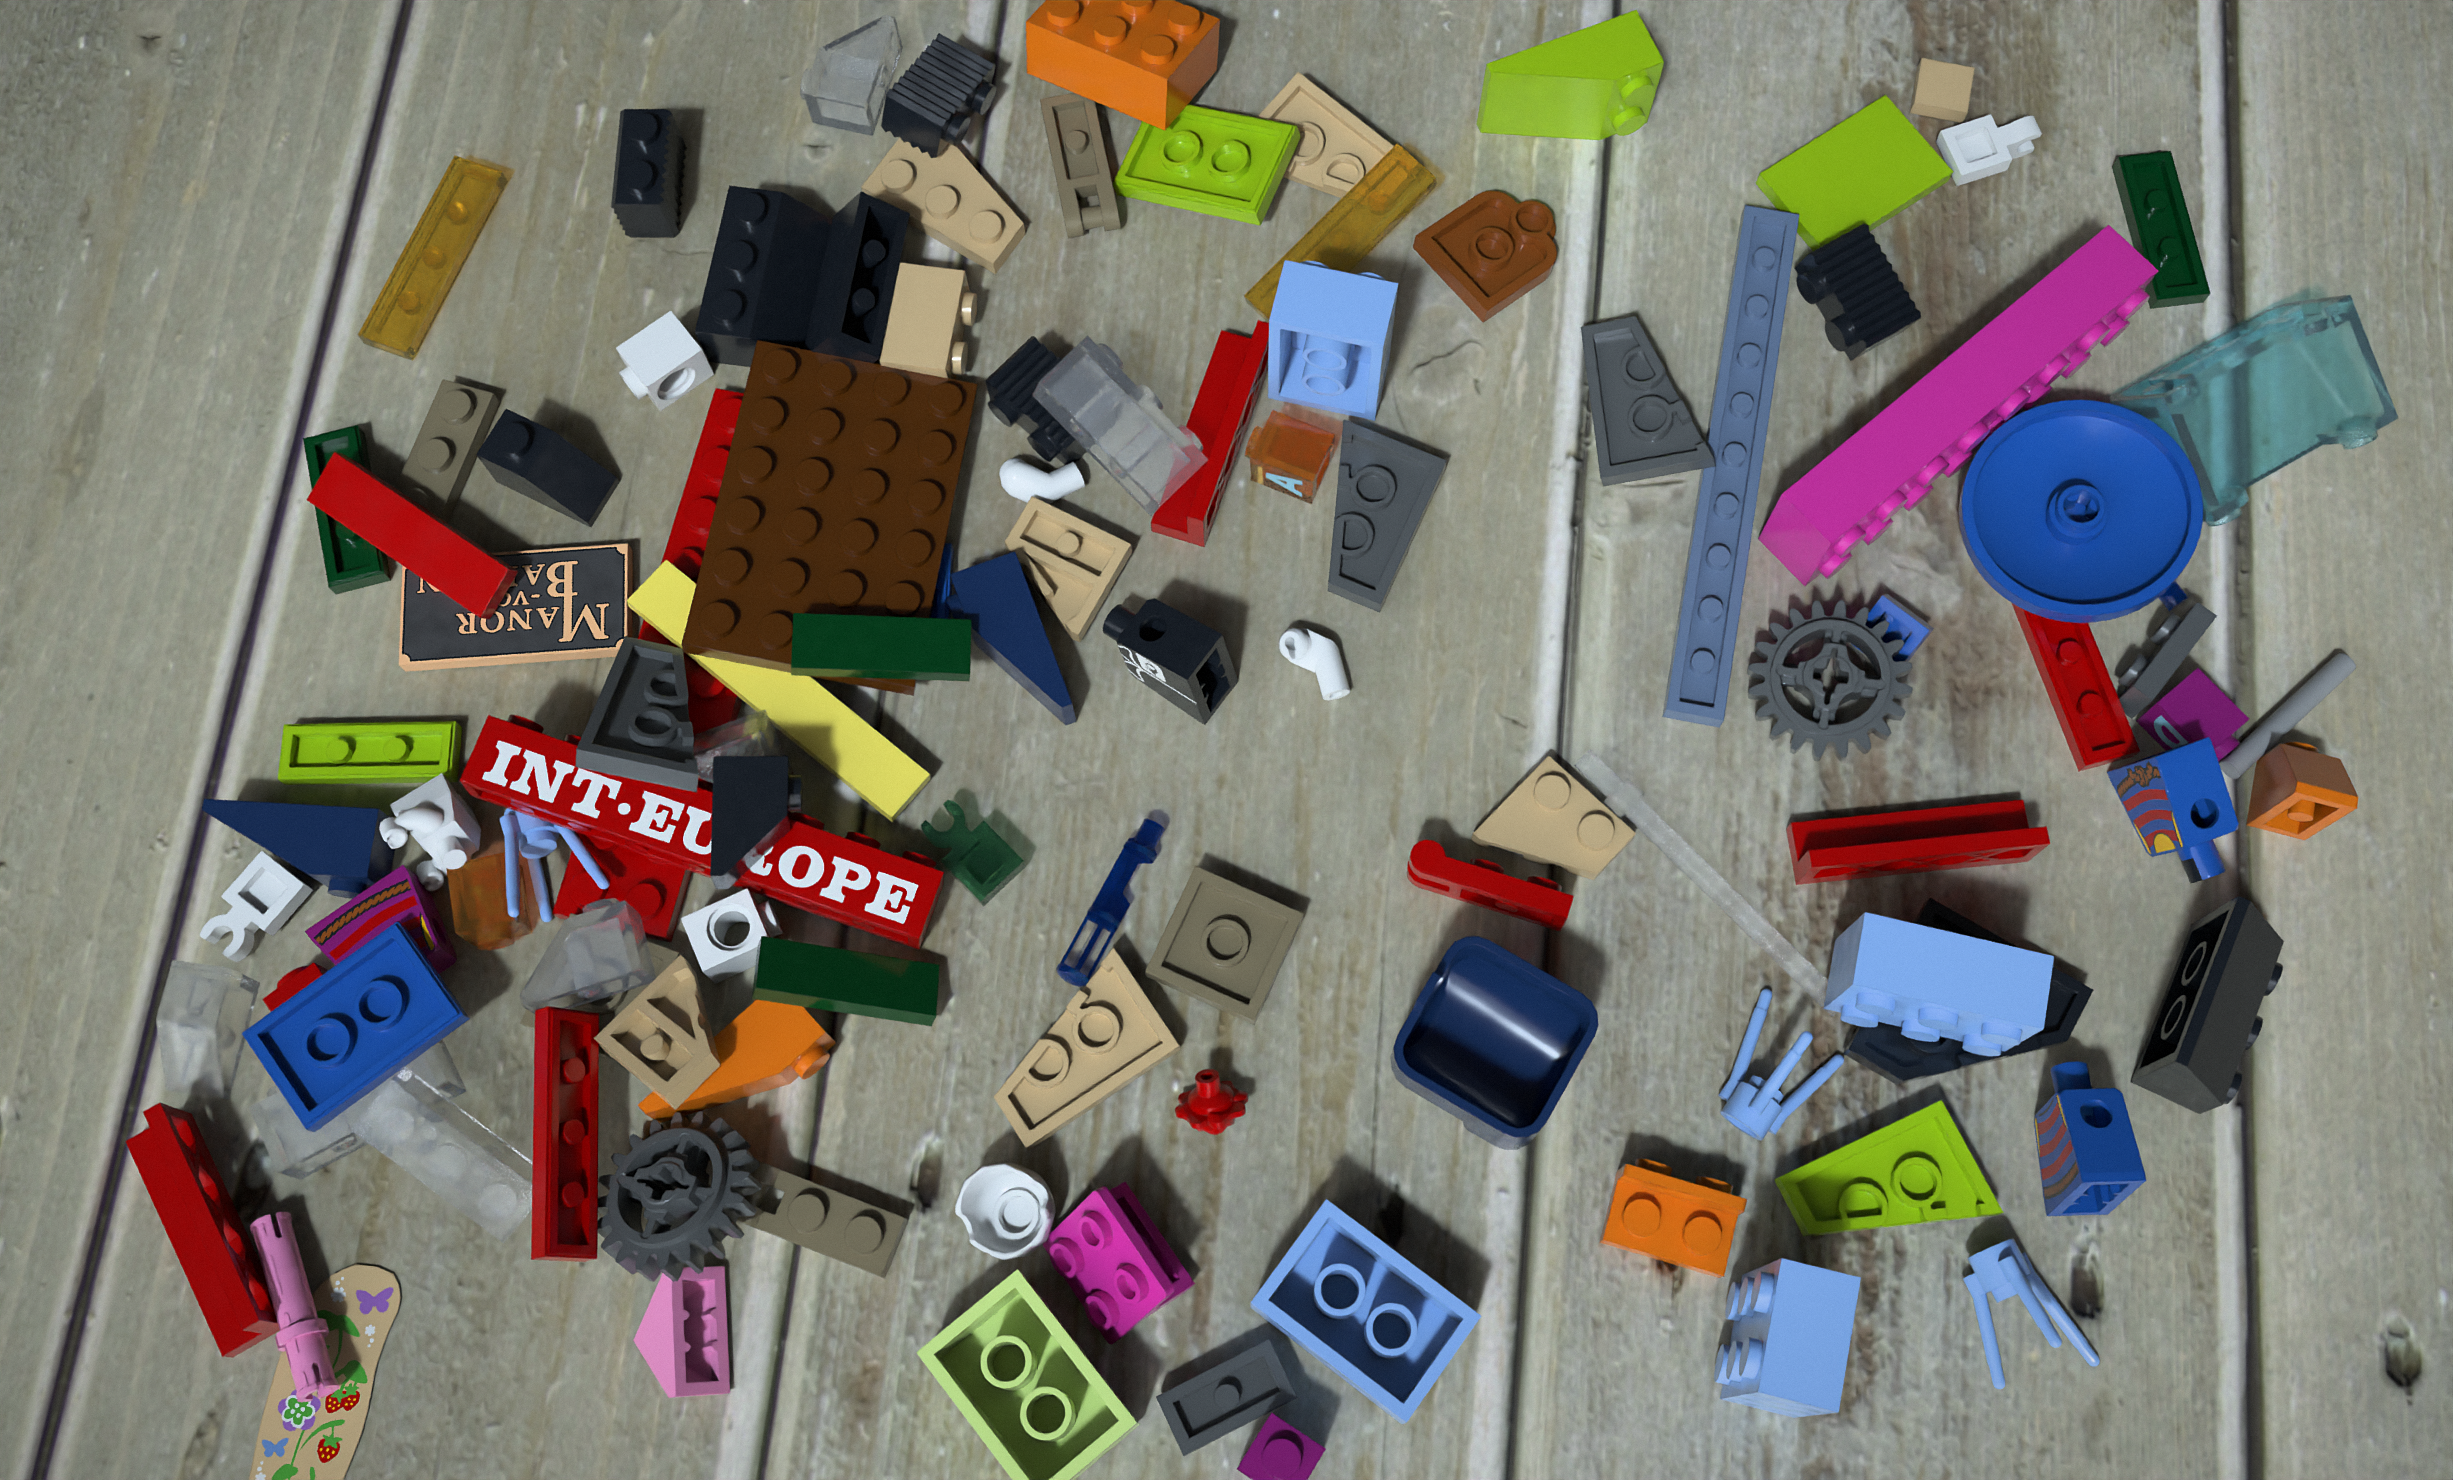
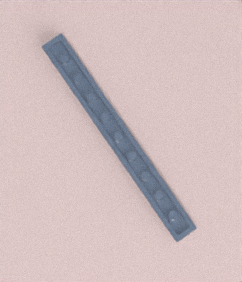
(1730, 489)

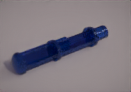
(1110, 901)

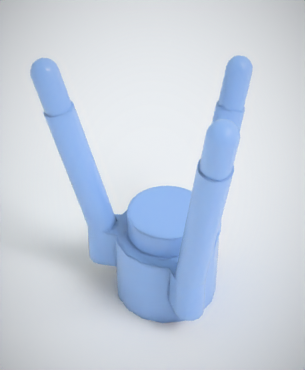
(535, 840)
(1755, 1104)
(2008, 1273)

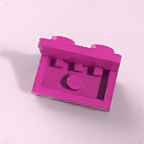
(1116, 1261)

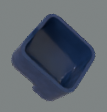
(1493, 1041)

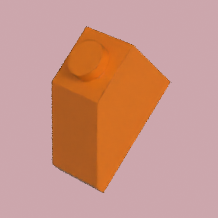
(2299, 791)

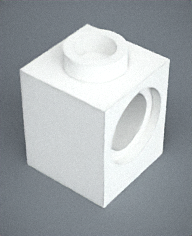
(663, 362)
(709, 925)

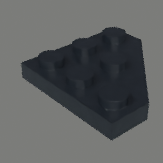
(1907, 1059)

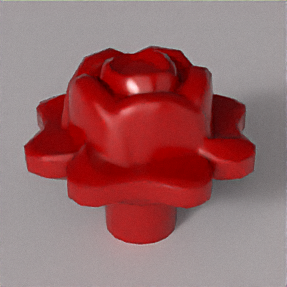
(1212, 1103)

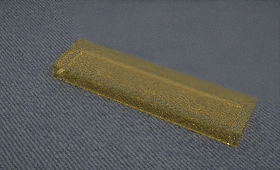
(1354, 222)
(433, 258)

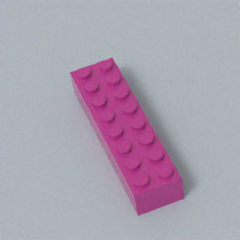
(1957, 407)

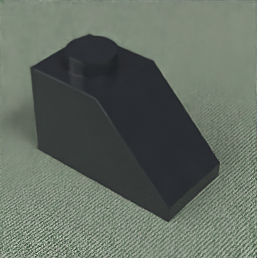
(546, 468)
(749, 811)

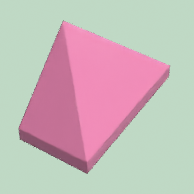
(688, 1334)

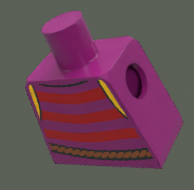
(389, 900)

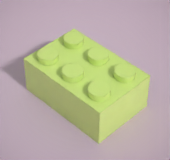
(1027, 1385)

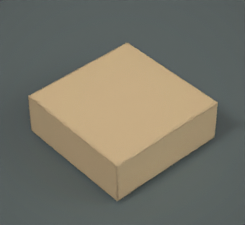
(1942, 90)

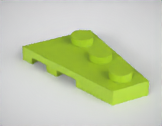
(1890, 1179)

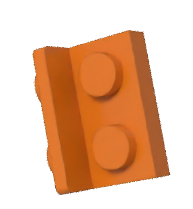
(1672, 1217)

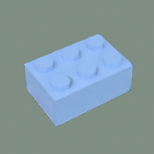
(1330, 338)
(1938, 984)
(1365, 1312)
(1788, 1339)

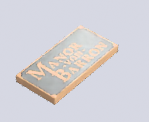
(555, 610)

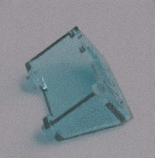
(2266, 397)

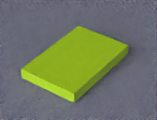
(1209, 163)
(1855, 174)

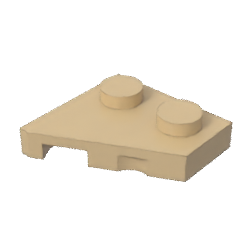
(1067, 562)
(1556, 823)
(665, 1035)

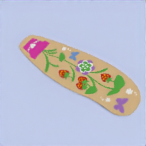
(321, 1435)

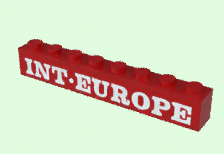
(804, 869)

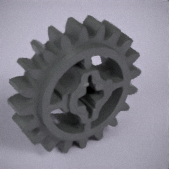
(1836, 632)
(672, 1185)

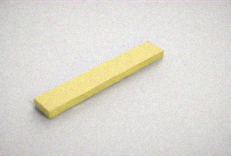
(794, 705)

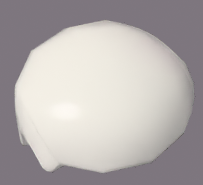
(1006, 1210)

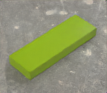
(369, 753)

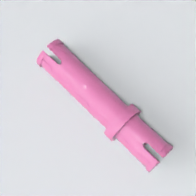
(297, 1318)

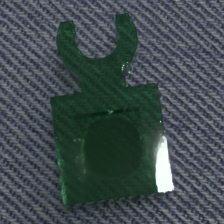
(977, 858)

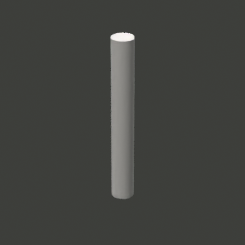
(2287, 716)

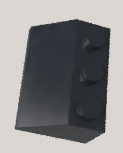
(761, 275)
(2211, 1008)

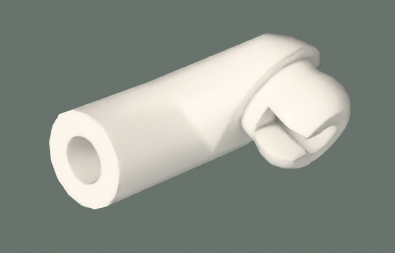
(1026, 481)
(1318, 656)

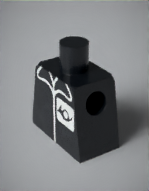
(1174, 656)

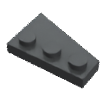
(1635, 409)
(1377, 512)
(643, 719)

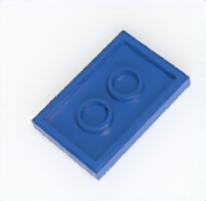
(355, 1026)

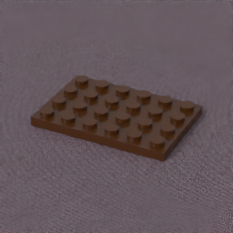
(828, 503)

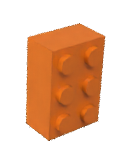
(1125, 53)

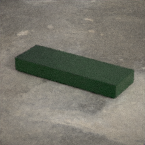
(2161, 228)
(347, 557)
(881, 647)
(846, 981)

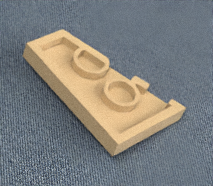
(1333, 144)
(948, 202)
(1087, 1056)

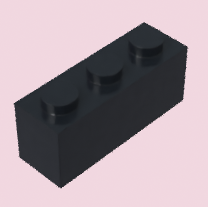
(857, 279)

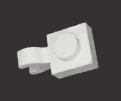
(1982, 149)

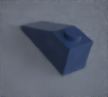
(1010, 629)
(325, 842)

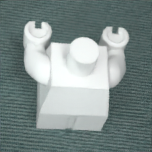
(441, 826)

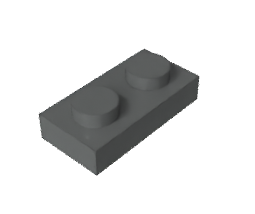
(2175, 640)
(1226, 1397)

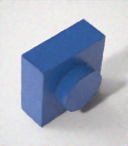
(1903, 626)

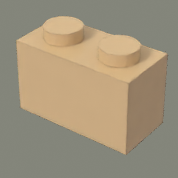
(929, 321)

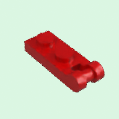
(1488, 887)

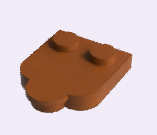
(1491, 250)

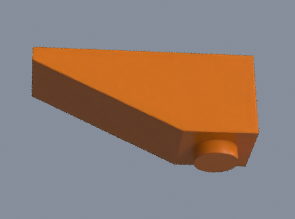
(757, 1053)

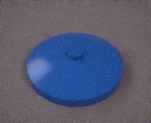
(2080, 511)

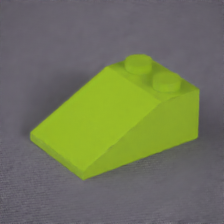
(1575, 85)

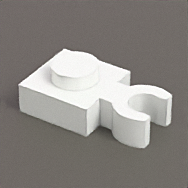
(260, 898)

